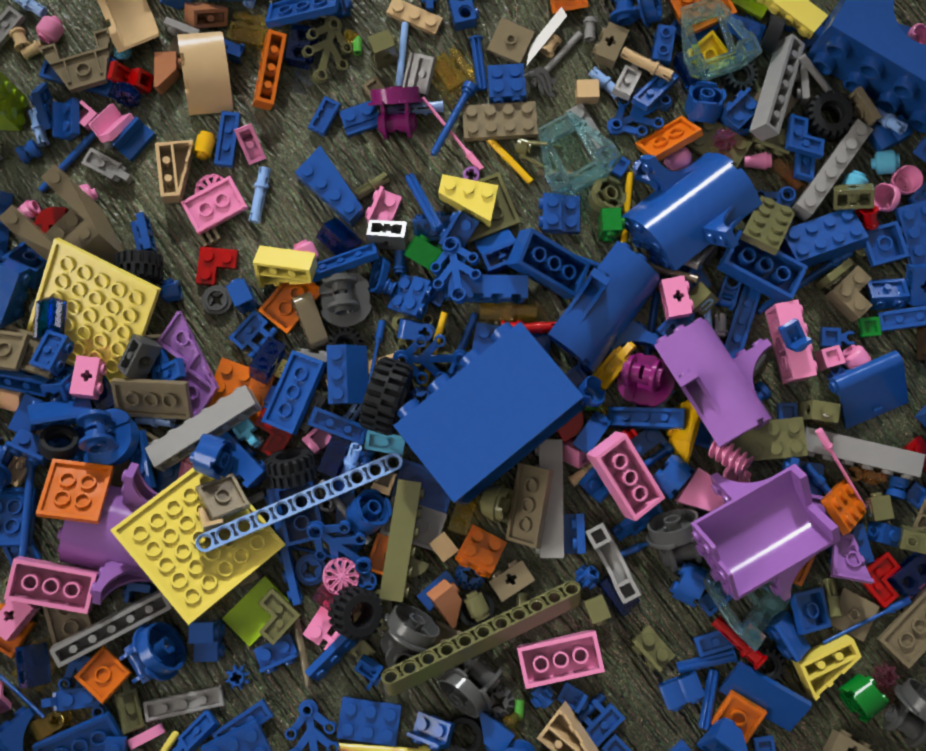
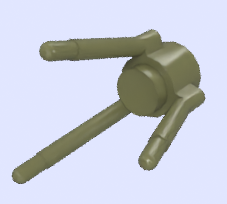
(525, 147)

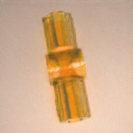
(508, 312)

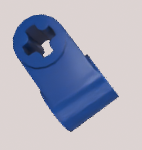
(727, 294)
(410, 328)

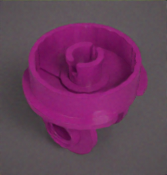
(391, 123)
(646, 370)

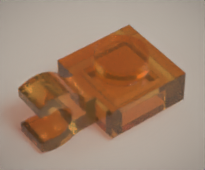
(871, 477)

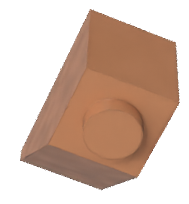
(205, 15)
(166, 70)
(446, 601)

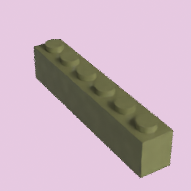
(400, 541)

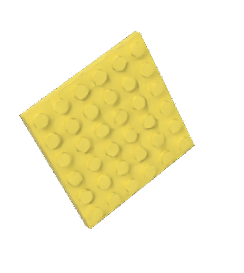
(102, 303)
(163, 545)

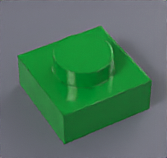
(869, 327)

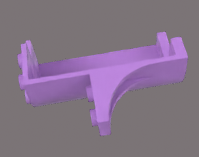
(714, 381)
(762, 532)
(97, 547)

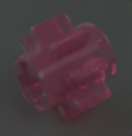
(724, 144)
(888, 680)

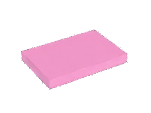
(214, 205)

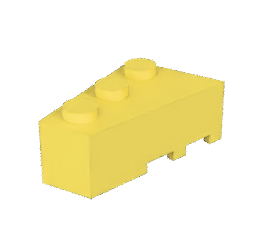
(470, 196)
(284, 266)
(825, 664)

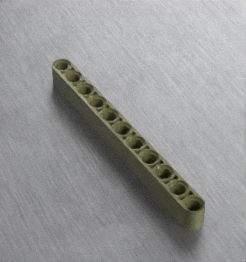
(481, 638)

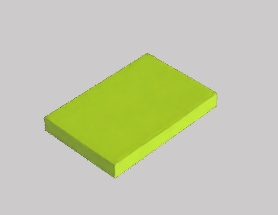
(248, 616)

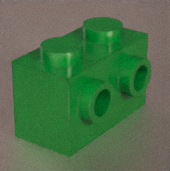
(610, 224)
(423, 252)

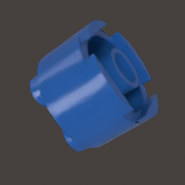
(705, 102)
(213, 456)
(673, 476)
(368, 511)
(690, 583)

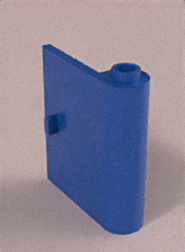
(871, 388)

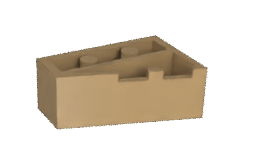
(173, 168)
(566, 732)

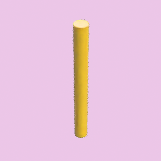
(517, 168)
(627, 205)
(439, 330)

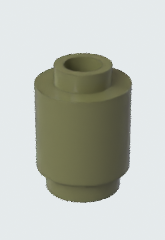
(476, 605)

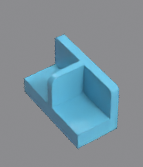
(383, 443)

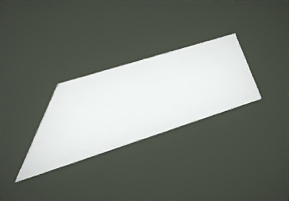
(546, 33)

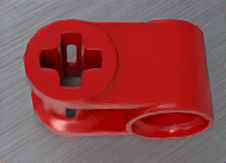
(868, 217)

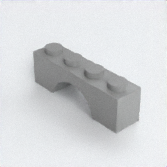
(614, 562)

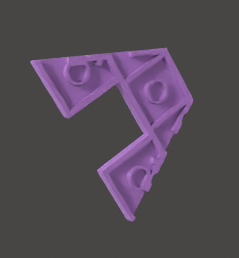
(182, 344)
(845, 558)

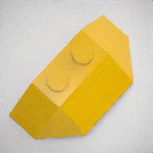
(684, 440)

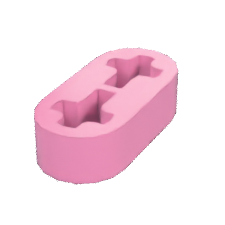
(146, 736)

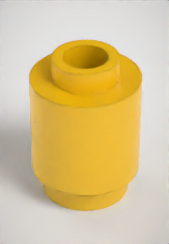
(204, 145)

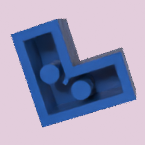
(207, 640)

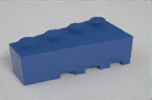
(327, 184)
(492, 288)
(246, 465)

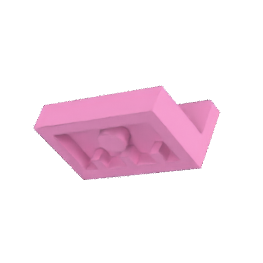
(384, 206)

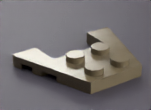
(83, 69)

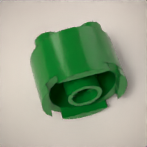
(863, 697)

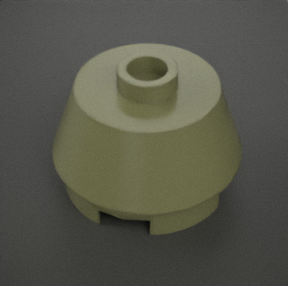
(606, 194)
(496, 503)

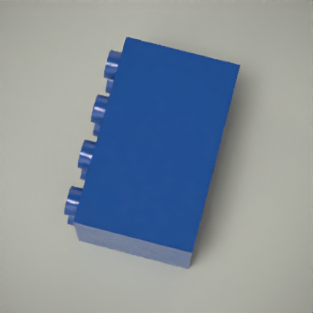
(489, 413)

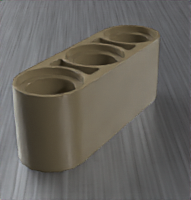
(310, 320)

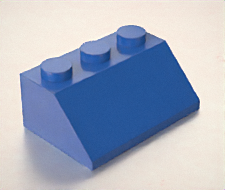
(346, 374)
(56, 412)

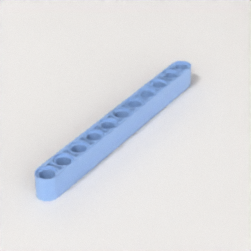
(293, 509)

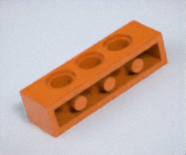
(269, 70)

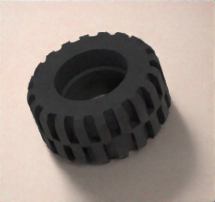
(385, 395)

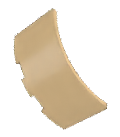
(130, 22)
(205, 72)

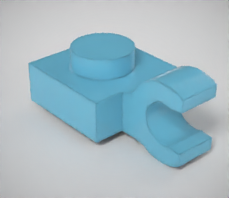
(245, 431)

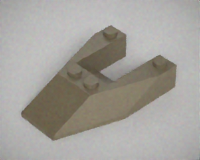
(82, 225)

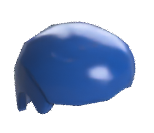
(592, 392)

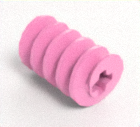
(730, 457)

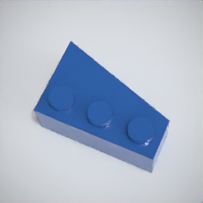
(13, 290)

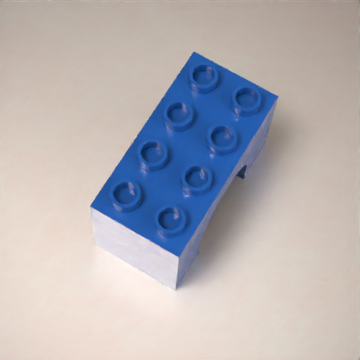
(870, 50)

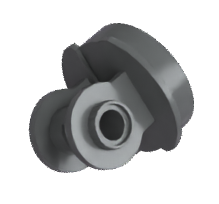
(345, 299)
(672, 536)
(409, 633)
(463, 692)
(897, 716)

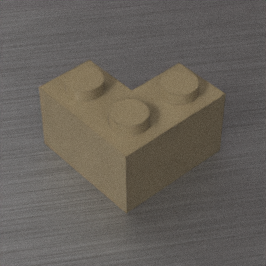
(846, 294)

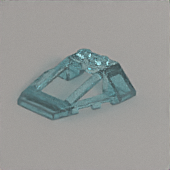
(734, 60)
(603, 159)
(758, 618)

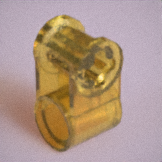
(45, 727)

